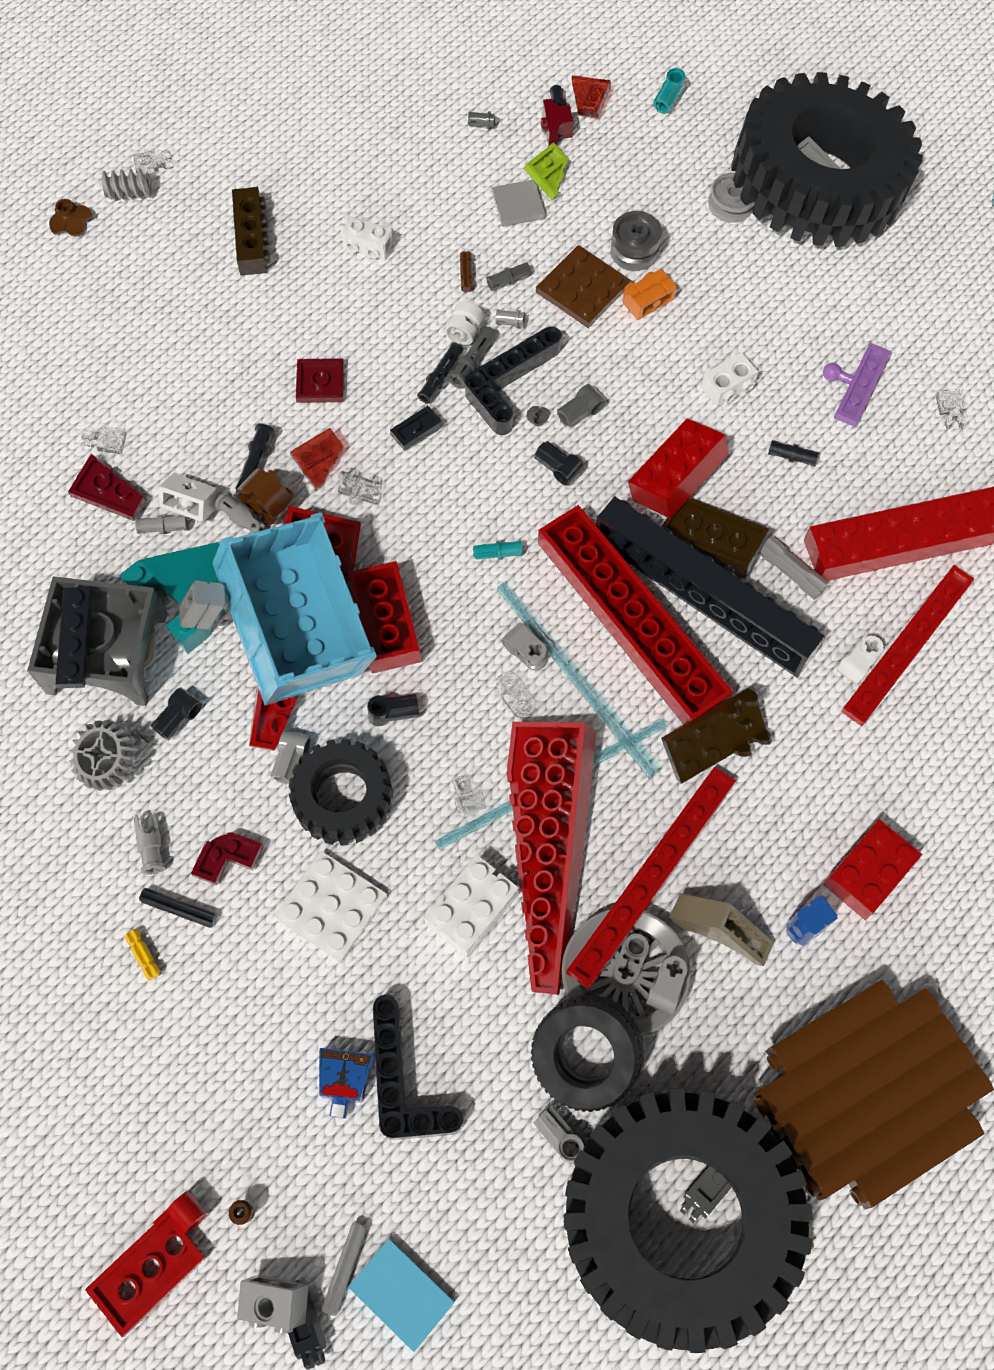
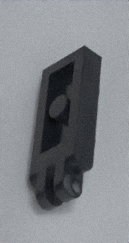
(308, 1338)

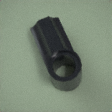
(564, 467)
(180, 708)
(395, 709)

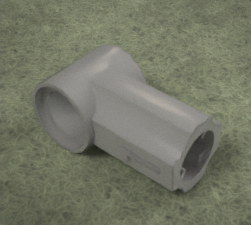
(290, 749)
(557, 1132)

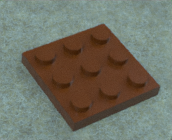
(583, 286)

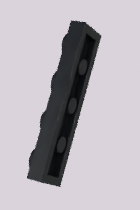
(74, 637)

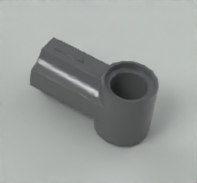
(586, 402)

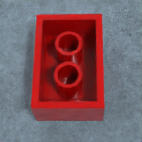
(872, 869)

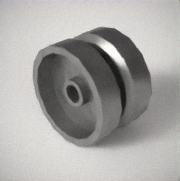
(635, 240)

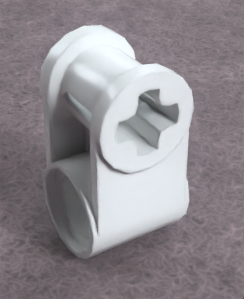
(859, 661)

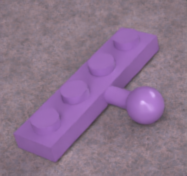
(860, 384)

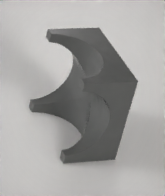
(117, 636)

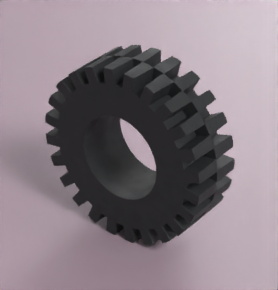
(815, 196)
(773, 1236)

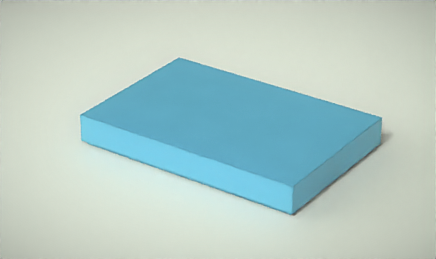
(401, 1295)

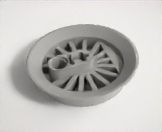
(661, 936)

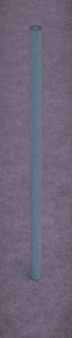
(576, 680)
(507, 808)

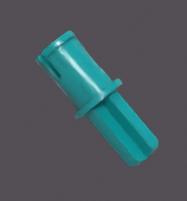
(497, 550)

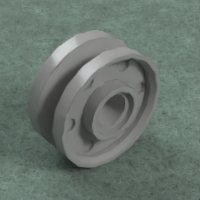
(726, 202)

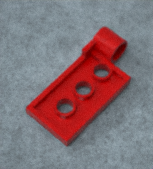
(105, 1291)

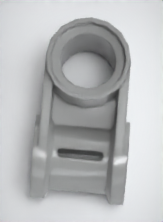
(523, 644)
(667, 989)

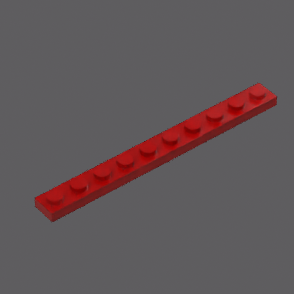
(650, 879)

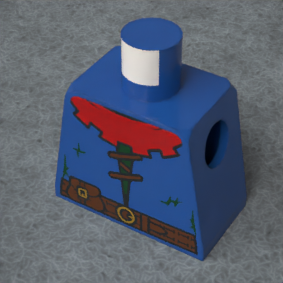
(343, 1078)

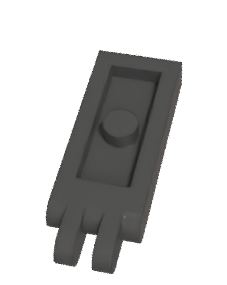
(705, 1193)

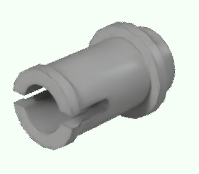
(510, 318)

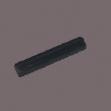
(177, 907)

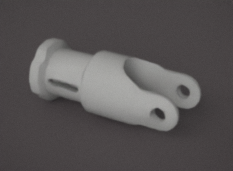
(239, 513)
(149, 847)

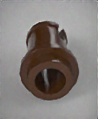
(236, 1207)

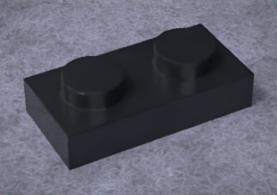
(416, 428)

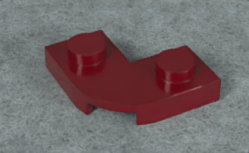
(222, 849)

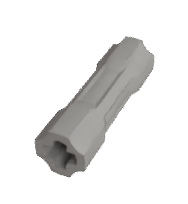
(807, 579)

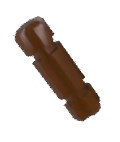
(466, 271)

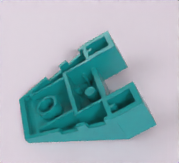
(175, 575)

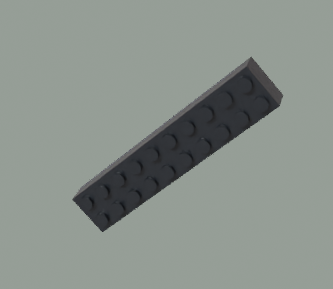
(709, 587)

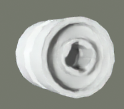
(464, 323)

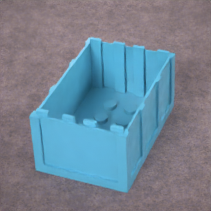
(292, 609)

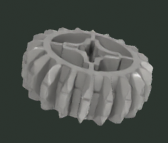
(104, 771)

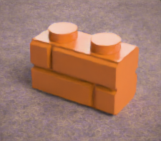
(649, 293)

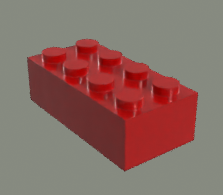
(678, 468)
(385, 616)

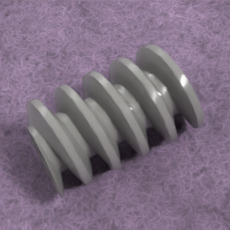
(126, 184)

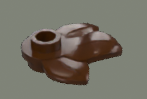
(69, 218)

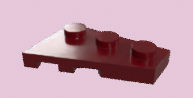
(103, 489)

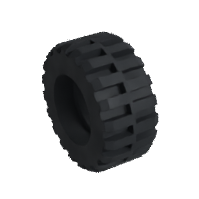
(333, 760)

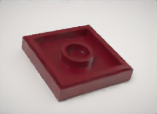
(320, 380)

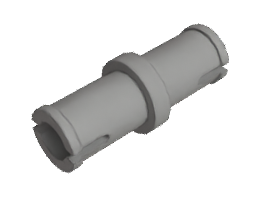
(161, 524)

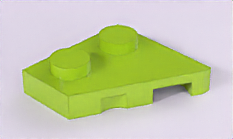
(548, 169)

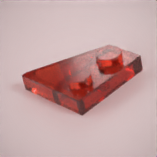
(590, 94)
(318, 457)

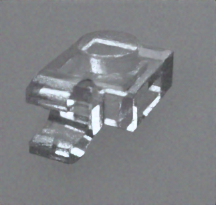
(107, 440)

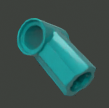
(670, 90)

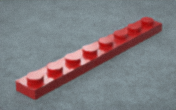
(907, 646)

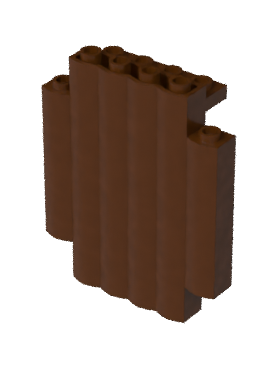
(873, 1094)

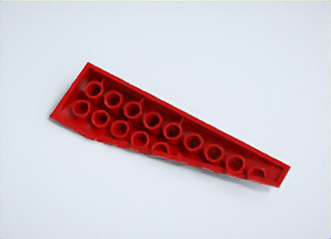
(550, 803)

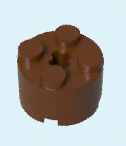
(265, 494)

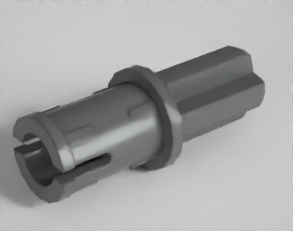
(507, 276)

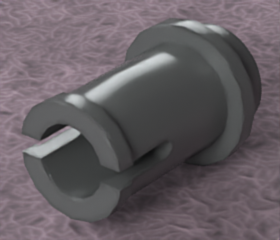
(481, 119)

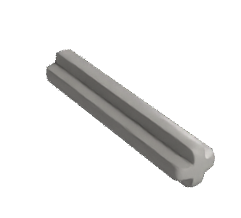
(344, 1269)

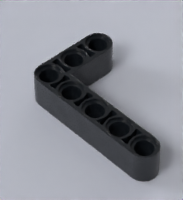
(527, 357)
(396, 1081)

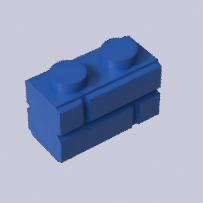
(811, 921)

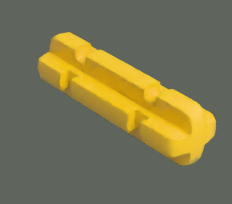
(142, 954)

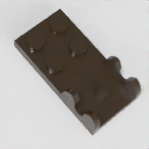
(719, 535)
(716, 735)

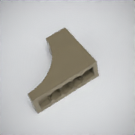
(722, 924)

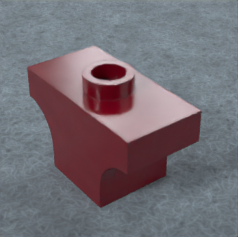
(556, 121)

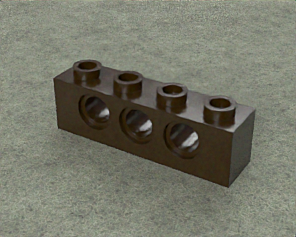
(249, 231)

